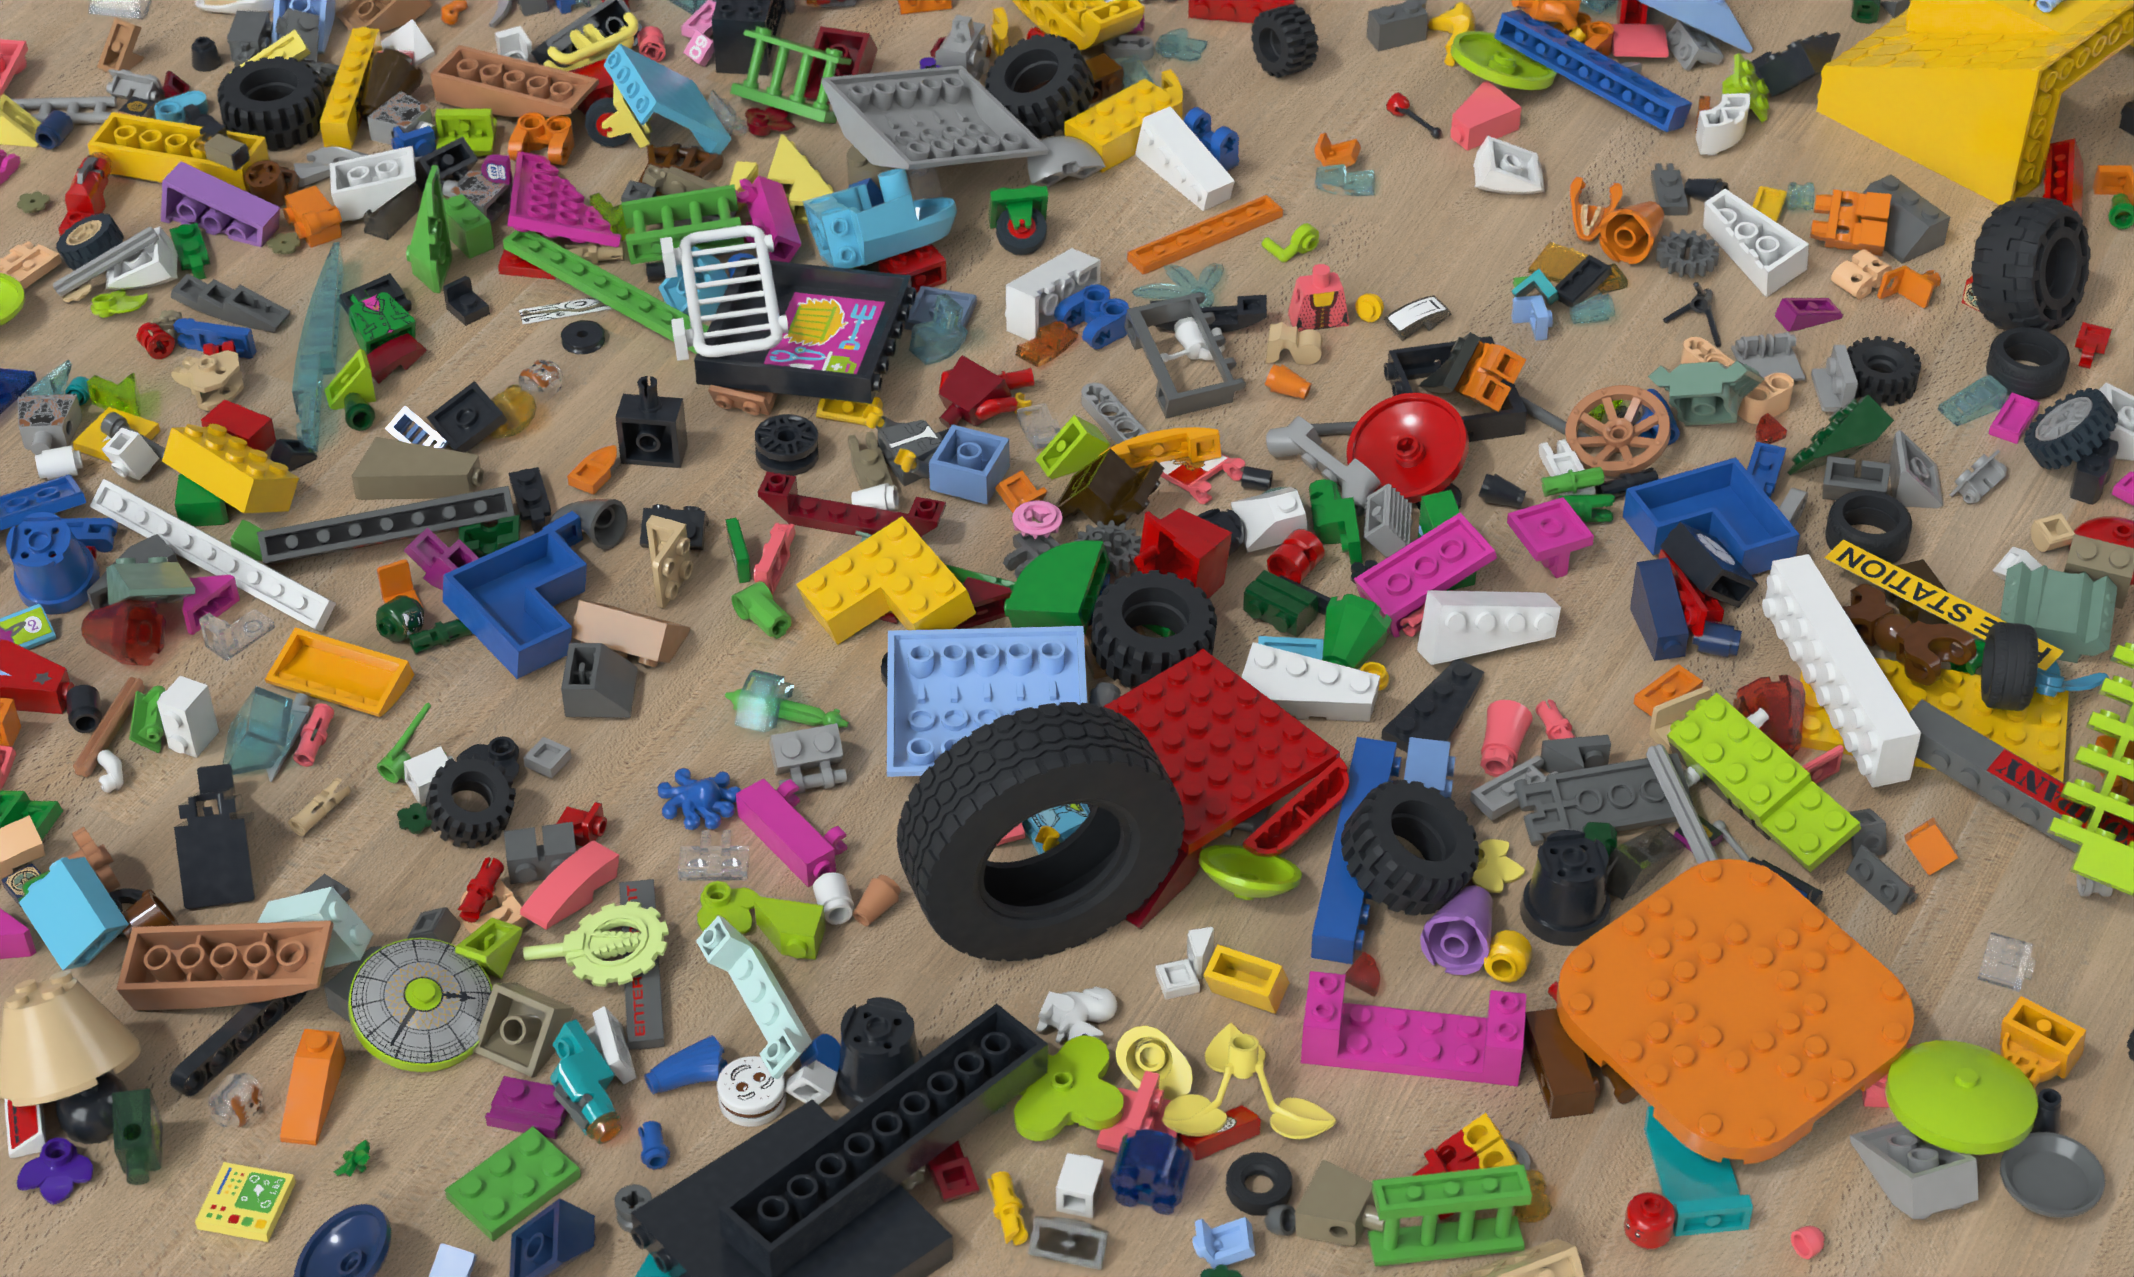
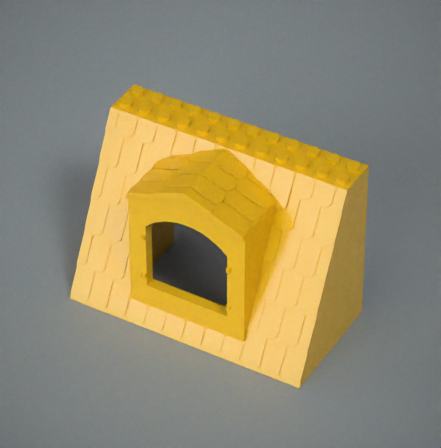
(1973, 84)

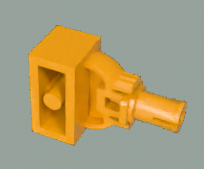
(2040, 1041)

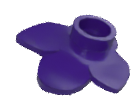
(55, 1171)

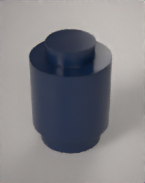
(54, 130)
(1718, 639)

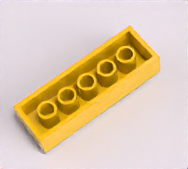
(154, 147)

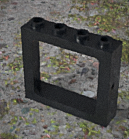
(1420, 363)

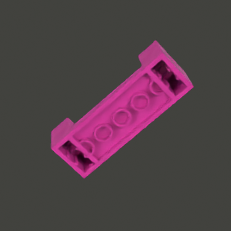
(1413, 1040)

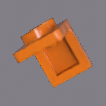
(2114, 180)

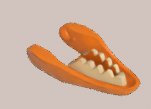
(1588, 217)

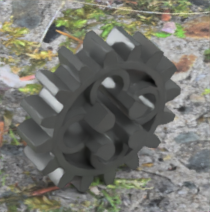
(1672, 253)
(1120, 544)

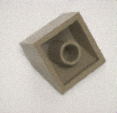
(521, 1027)

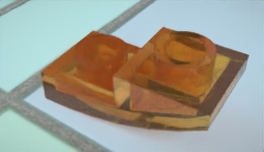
(1048, 344)

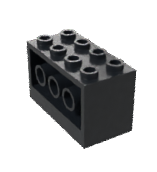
(731, 19)

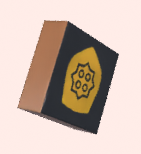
(138, 107)

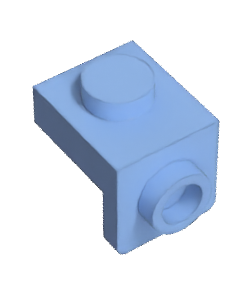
(1533, 310)
(1224, 1243)

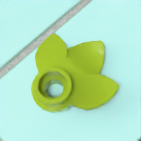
(116, 302)
(728, 903)

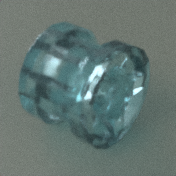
(1800, 196)

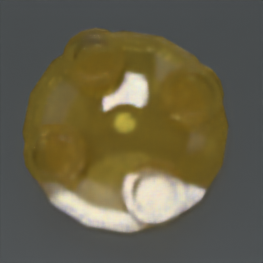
(517, 407)

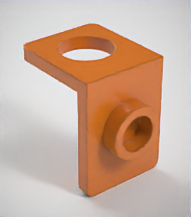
(396, 580)

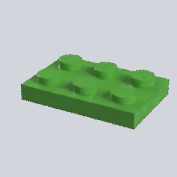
(512, 1183)

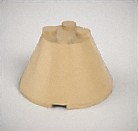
(58, 1041)

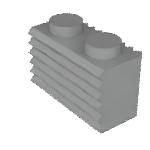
(1388, 520)

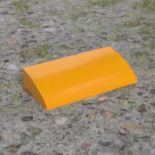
(340, 672)

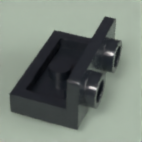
(692, 516)

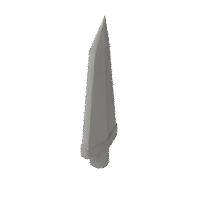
(301, 714)

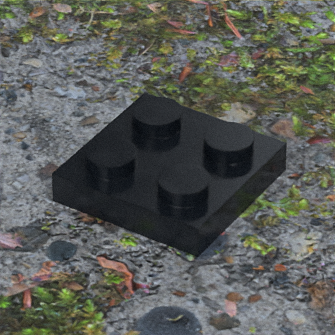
(467, 418)

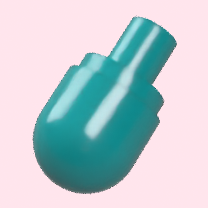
(79, 386)

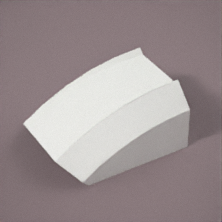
(1507, 168)
(147, 267)

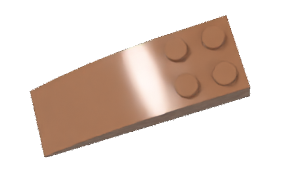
(507, 84)
(222, 963)

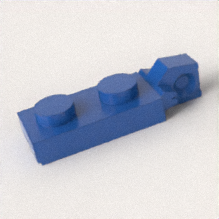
(1766, 465)

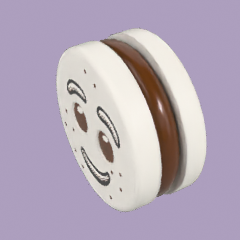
(750, 1093)

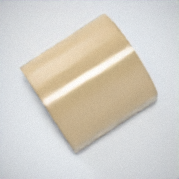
(2051, 533)

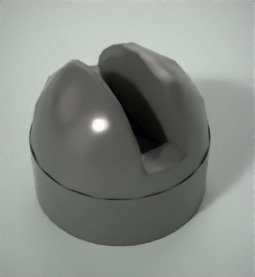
(1281, 1220)

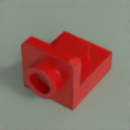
(586, 825)

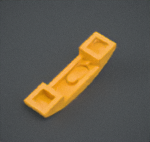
(1170, 444)

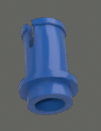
(654, 1152)

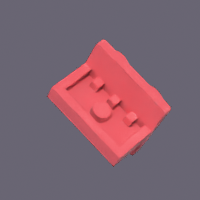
(1140, 1111)

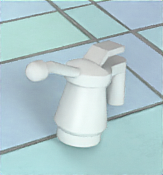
(1192, 340)

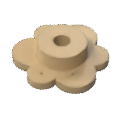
(78, 293)

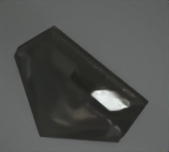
(1069, 1241)

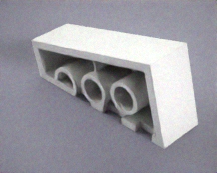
(1182, 159)
(1755, 242)
(1037, 293)
(1482, 622)
(1311, 685)

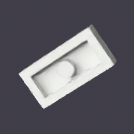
(610, 1038)

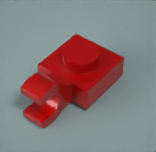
(2091, 340)

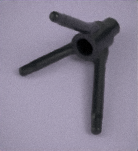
(1700, 304)

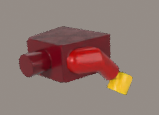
(975, 394)

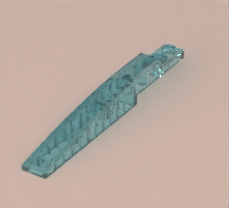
(318, 348)

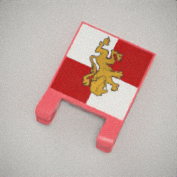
(1193, 476)

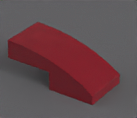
(398, 351)
(952, 1174)

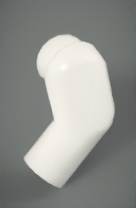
(113, 766)

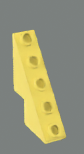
(797, 177)

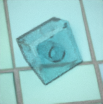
(259, 732)

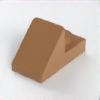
(119, 47)

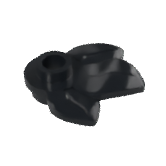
(501, 750)

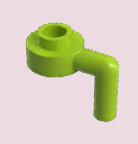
(1303, 240)

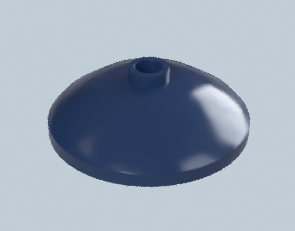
(347, 1245)

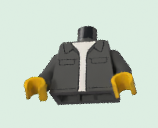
(904, 445)

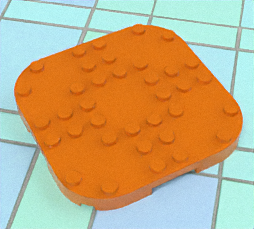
(1734, 1009)

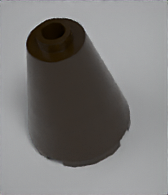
(387, 76)

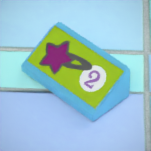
(27, 627)

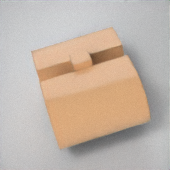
(1860, 274)

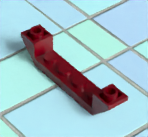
(781, 494)

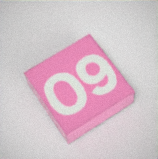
(700, 48)

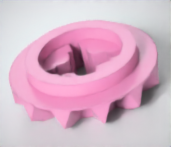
(1043, 512)

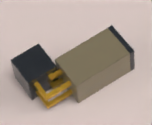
(220, 147)

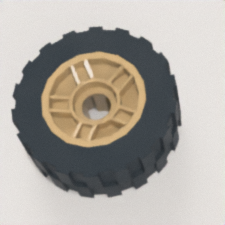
(88, 239)

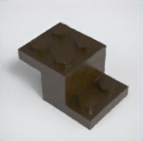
(1109, 490)

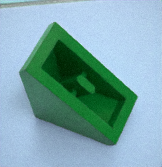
(198, 505)

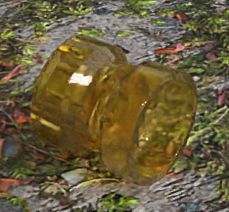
(1540, 1203)

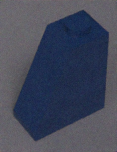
(1659, 610)

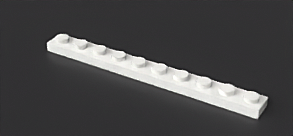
(214, 555)

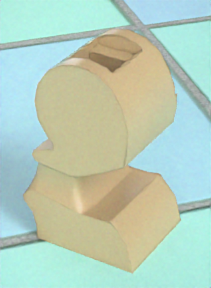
(1302, 345)

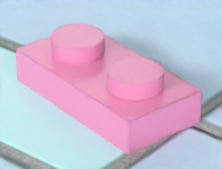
(700, 20)

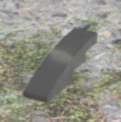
(230, 305)

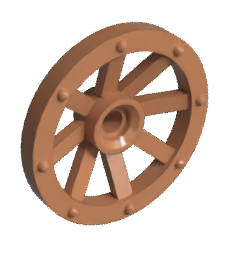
(1618, 433)

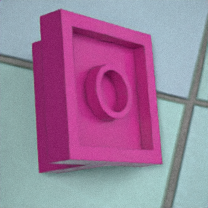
(1551, 533)

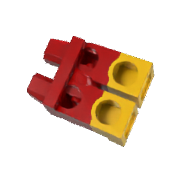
(1471, 1148)

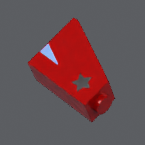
(32, 680)

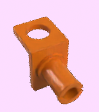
(1910, 284)

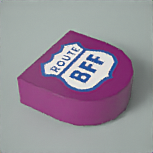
(497, 169)

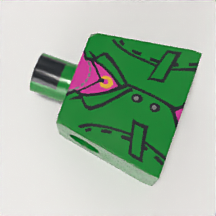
(378, 320)

